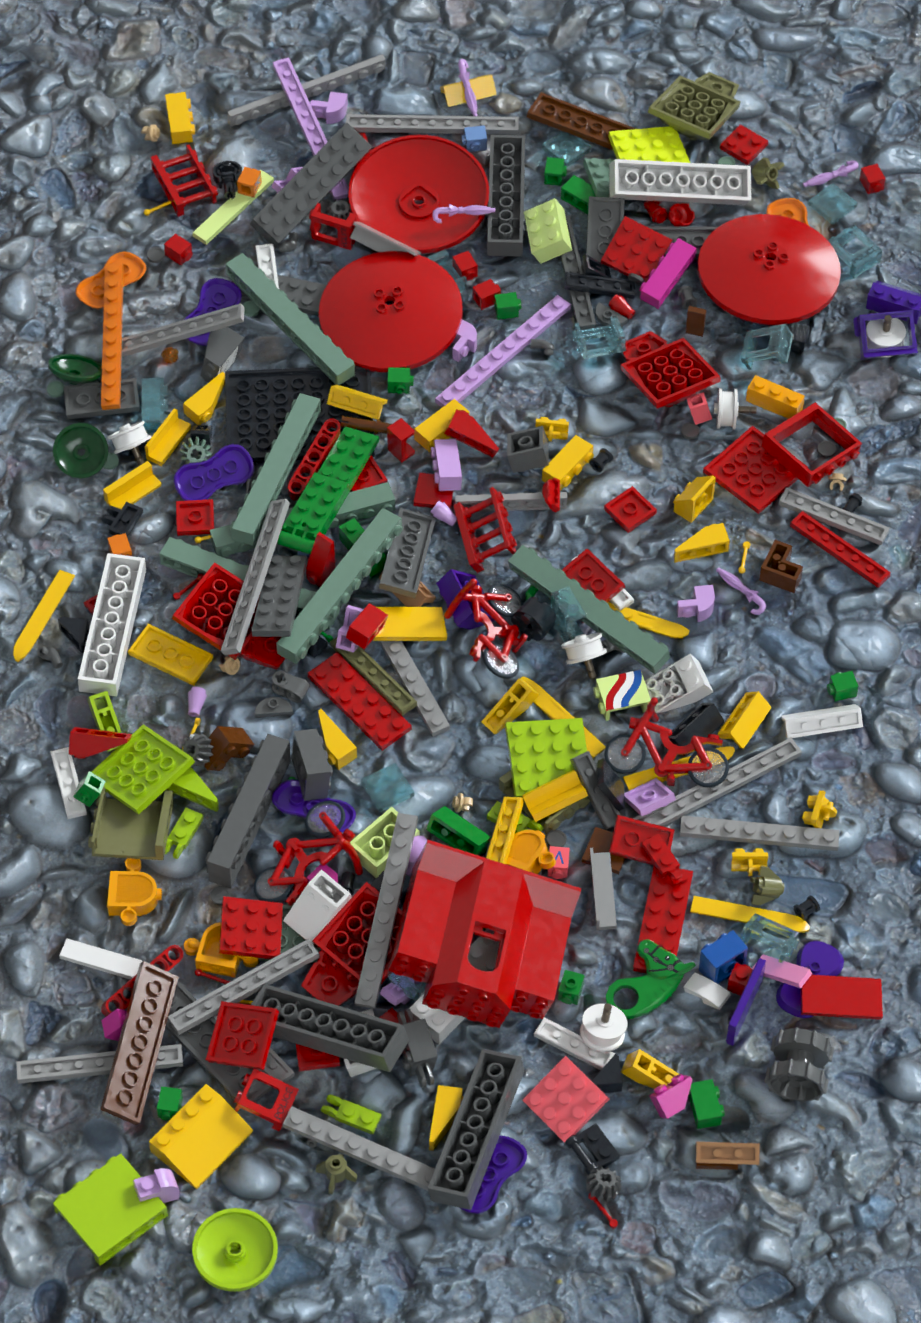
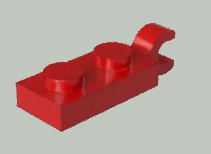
(662, 858)

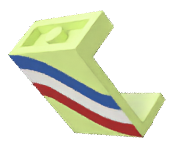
(621, 692)

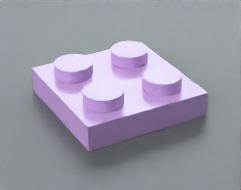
(649, 797)

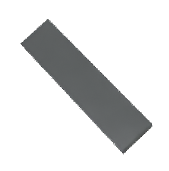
(587, 773)

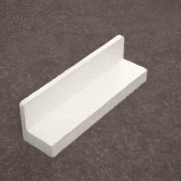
(822, 721)

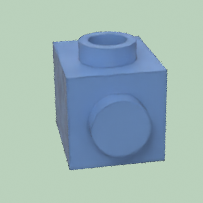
(474, 138)

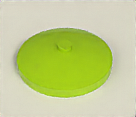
(235, 1249)

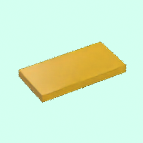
(413, 624)
(170, 654)

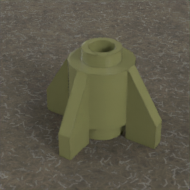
(766, 173)
(767, 886)
(336, 1170)

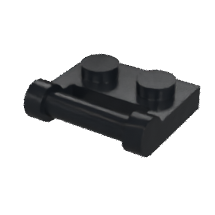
(598, 1146)

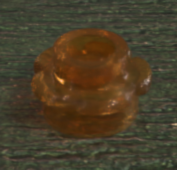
(170, 355)

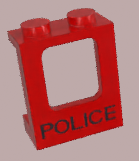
(344, 228)
(281, 1106)

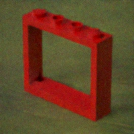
(828, 425)

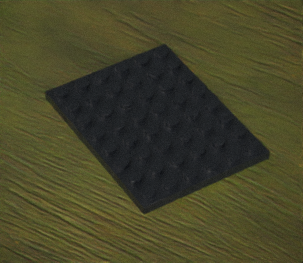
(262, 398)

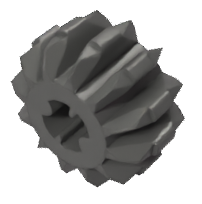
(339, 209)
(199, 748)
(603, 1184)

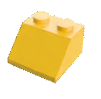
(695, 497)

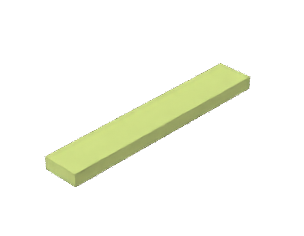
(228, 212)

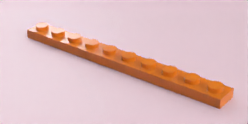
(112, 336)

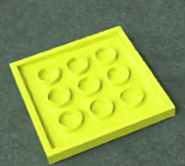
(648, 145)

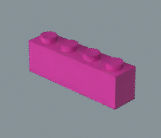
(668, 273)

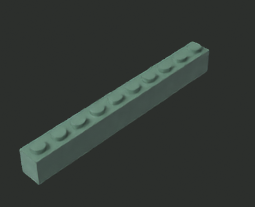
(290, 319)
(275, 468)
(357, 505)
(195, 561)
(340, 585)
(599, 615)

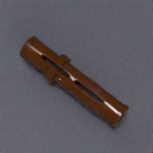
(366, 425)

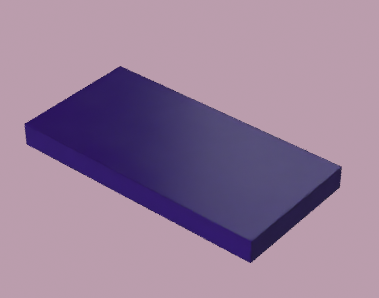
(745, 1001)

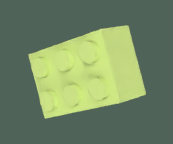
(547, 231)
(375, 841)

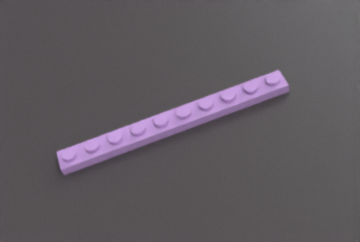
(305, 115)
(504, 351)

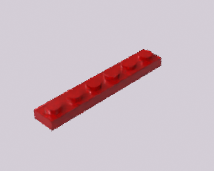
(840, 549)

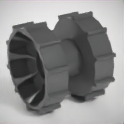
(800, 1057)

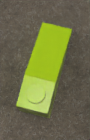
(104, 713)
(194, 789)

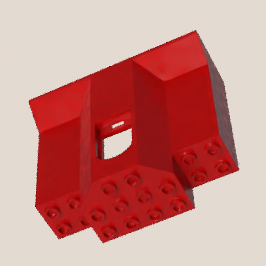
(456, 897)

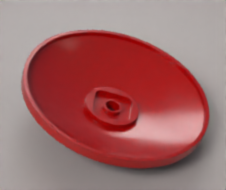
(412, 170)
(769, 291)
(397, 335)

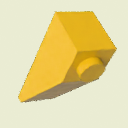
(203, 403)
(706, 542)
(510, 706)
(336, 743)
(647, 1070)
(445, 1110)

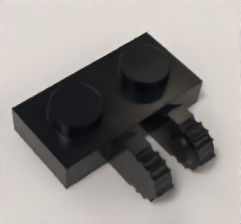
(125, 518)

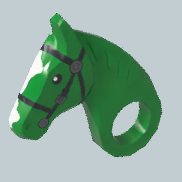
(659, 984)

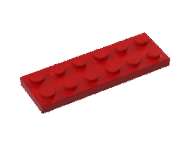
(359, 701)
(664, 913)

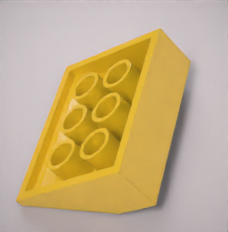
(200, 1136)

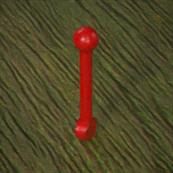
(176, 596)
(198, 972)
(612, 1222)

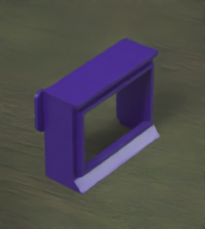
(860, 331)

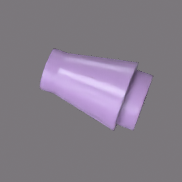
(444, 513)
(196, 699)

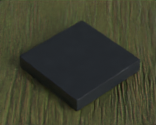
(610, 784)

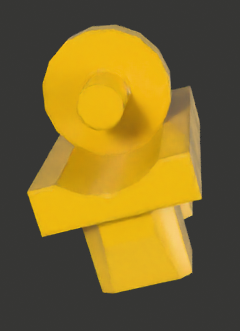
(553, 428)
(821, 810)
(748, 860)

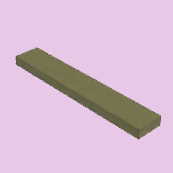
(378, 678)

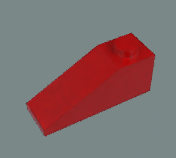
(468, 431)
(321, 560)
(89, 742)

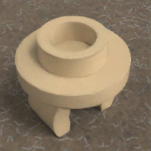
(152, 132)
(837, 478)
(230, 666)
(461, 803)

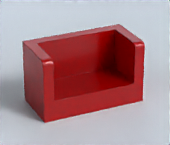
(396, 440)
(366, 626)

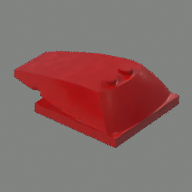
(666, 371)
(209, 613)
(344, 948)

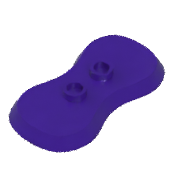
(214, 295)
(227, 467)
(290, 801)
(821, 960)
(506, 1160)

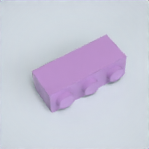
(446, 464)

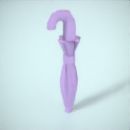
(469, 94)
(825, 177)
(452, 210)
(751, 595)

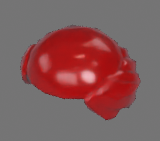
(681, 215)

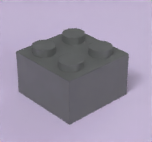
(527, 449)

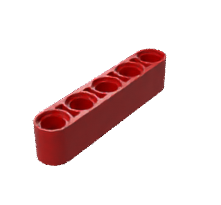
(314, 451)
(162, 960)

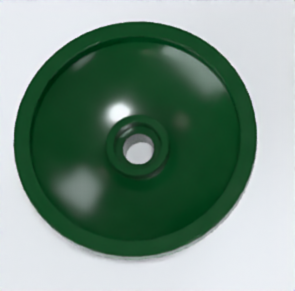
(75, 368)
(79, 437)

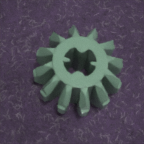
(191, 458)

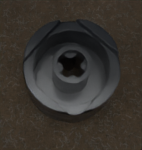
(534, 619)

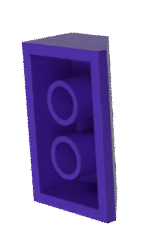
(890, 298)
(449, 587)

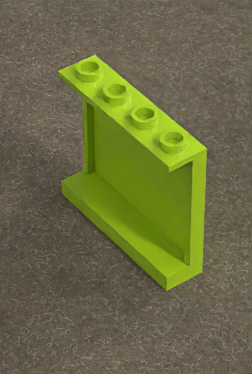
(107, 1209)

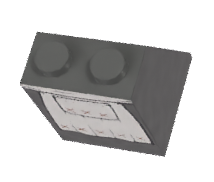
(221, 352)

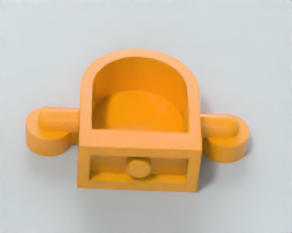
(530, 852)
(132, 893)
(208, 955)

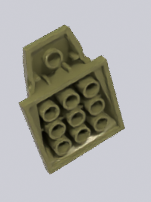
(698, 106)

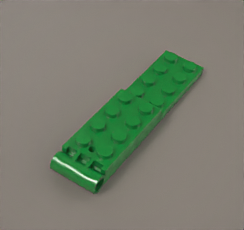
(327, 490)

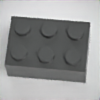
(311, 764)

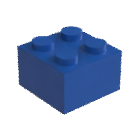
(721, 956)

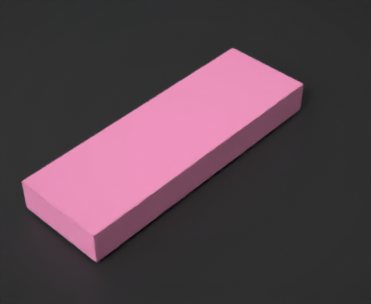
(785, 972)

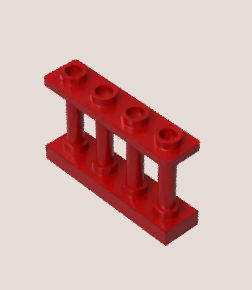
(172, 191)
(468, 528)

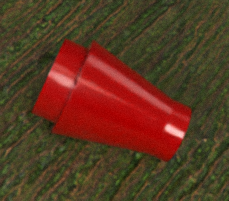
(657, 213)
(621, 306)

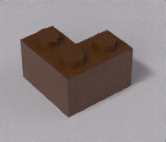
(778, 569)
(227, 743)

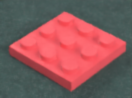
(565, 1099)

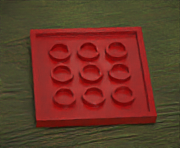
(750, 471)

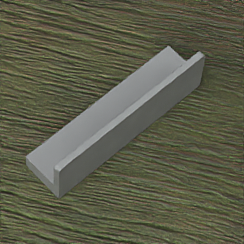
(378, 240)
(603, 890)

